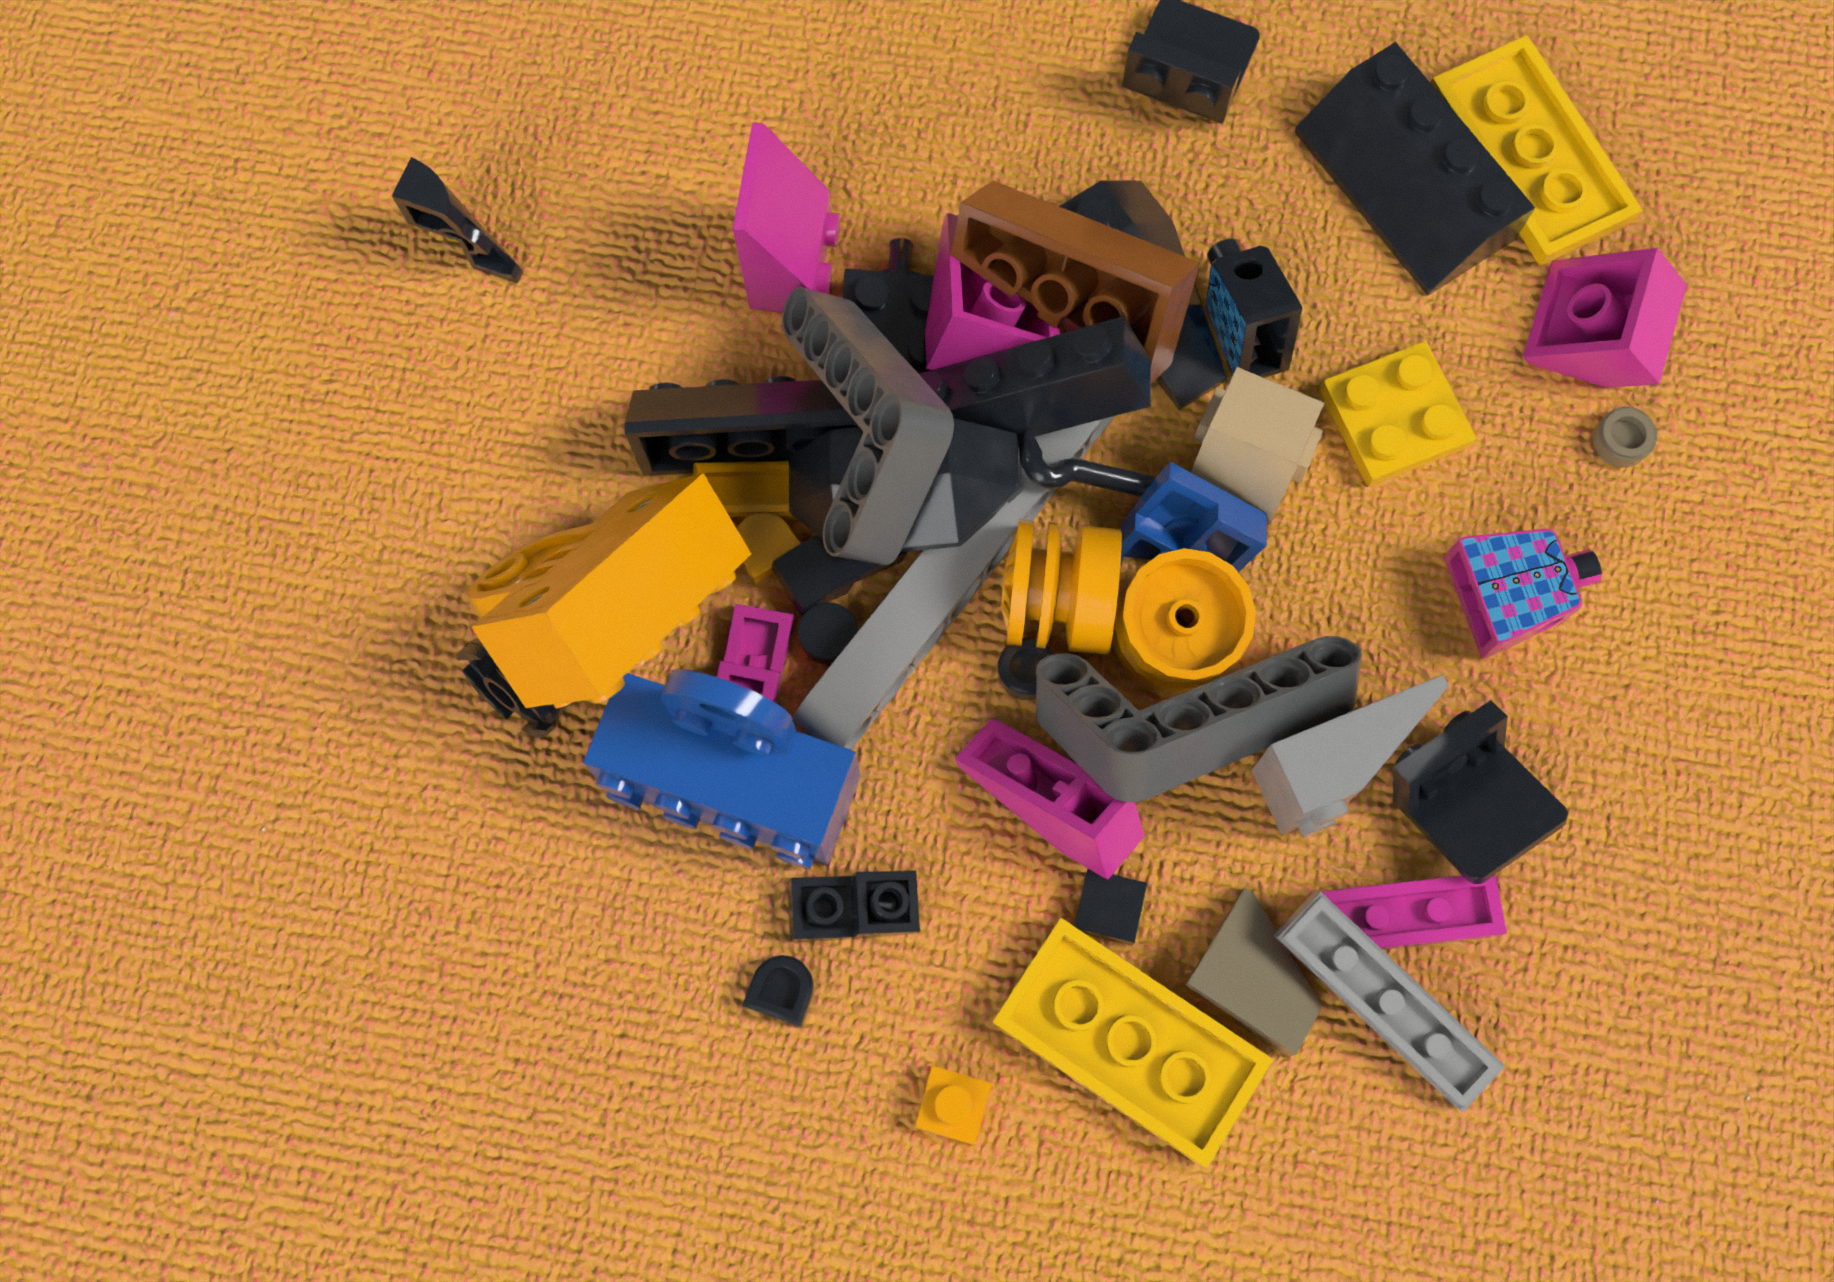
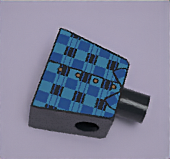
(1252, 308)

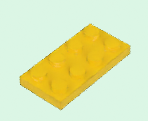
(1543, 147)
(1133, 1043)

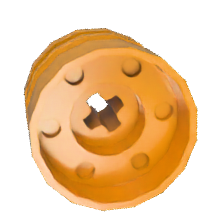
(1063, 586)

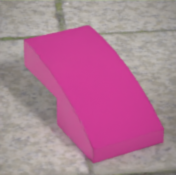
(757, 649)

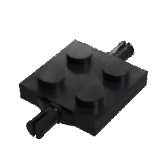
(895, 302)

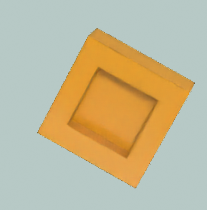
(953, 1105)

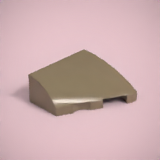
(1256, 978)

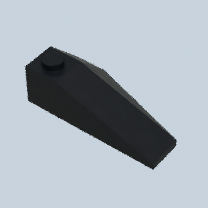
(1134, 210)

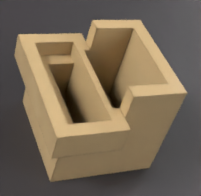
(1257, 439)

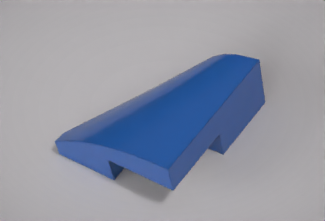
(1195, 515)

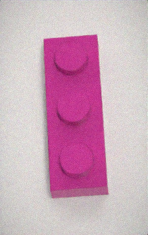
(1423, 911)

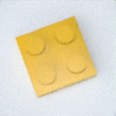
(1397, 413)

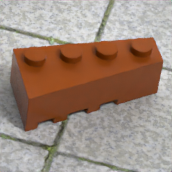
(1075, 267)

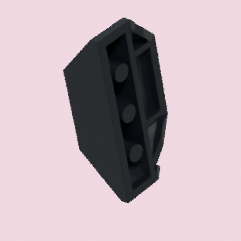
(967, 492)

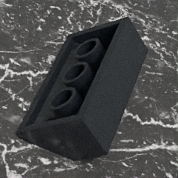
(1414, 169)
(728, 422)

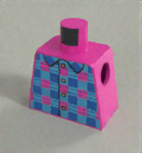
(1517, 585)

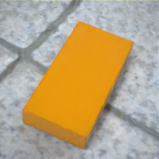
(750, 487)

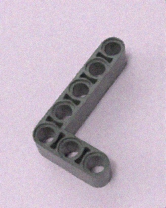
(901, 421)
(1199, 730)

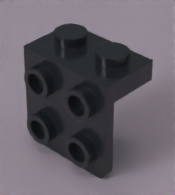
(1190, 59)
(1475, 795)

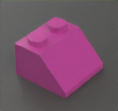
(1607, 318)

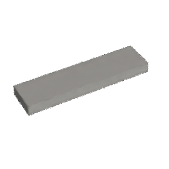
(1389, 1000)

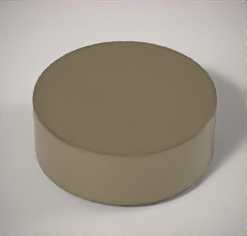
(1624, 437)

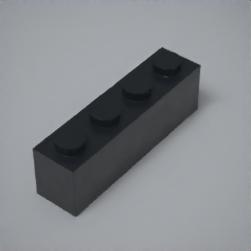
(1050, 381)

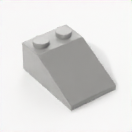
(1325, 767)

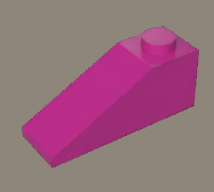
(1053, 797)

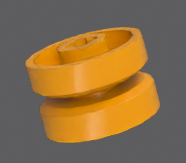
(1210, 600)

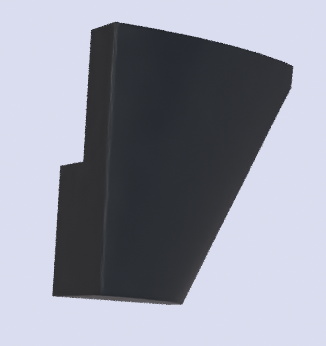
(434, 207)

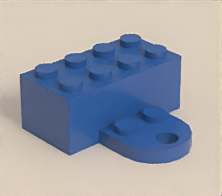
(724, 760)

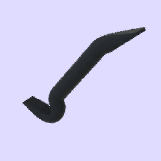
(1077, 471)

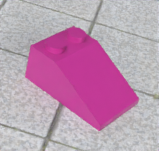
(781, 224)
(972, 315)

